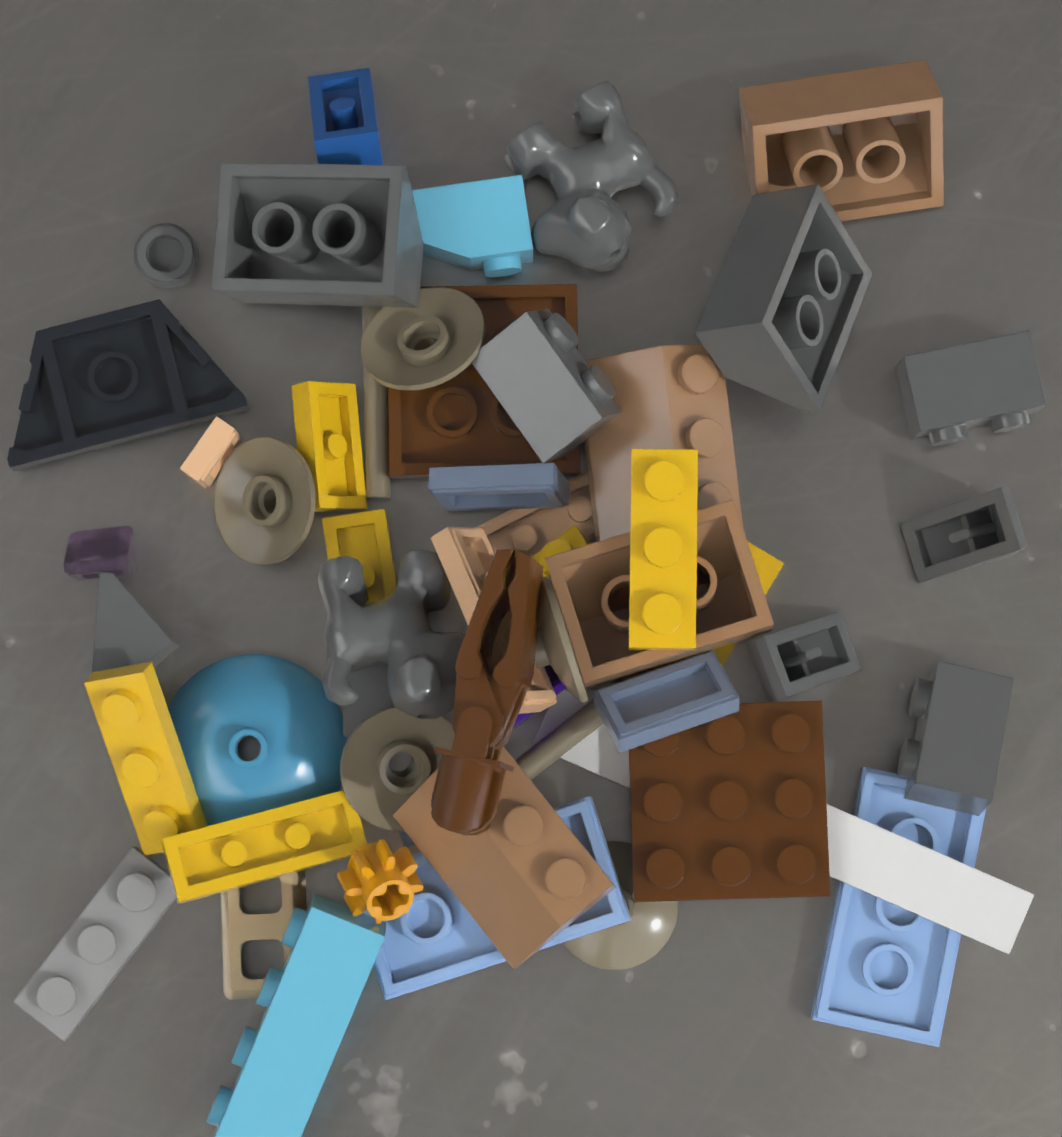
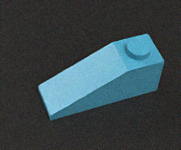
(477, 225)

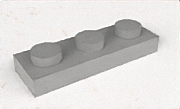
(98, 944)

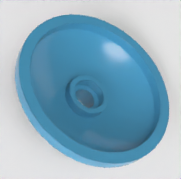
(280, 708)

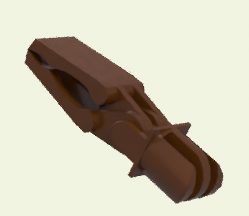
(486, 697)

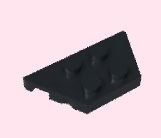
(116, 383)

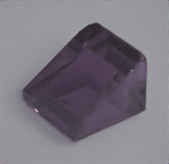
(100, 551)

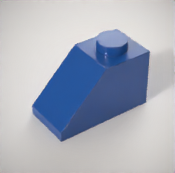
(345, 118)

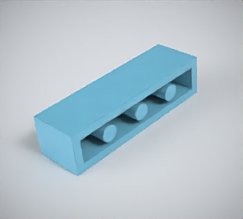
(302, 1022)

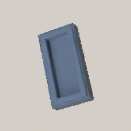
(499, 487)
(666, 701)

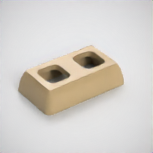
(242, 927)

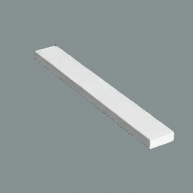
(861, 855)

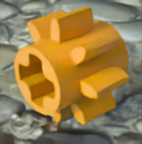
(380, 881)

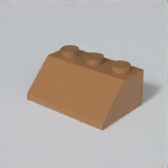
(857, 133)
(667, 402)
(595, 598)
(519, 876)

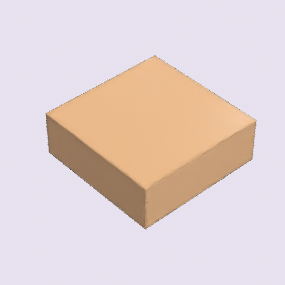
(211, 452)

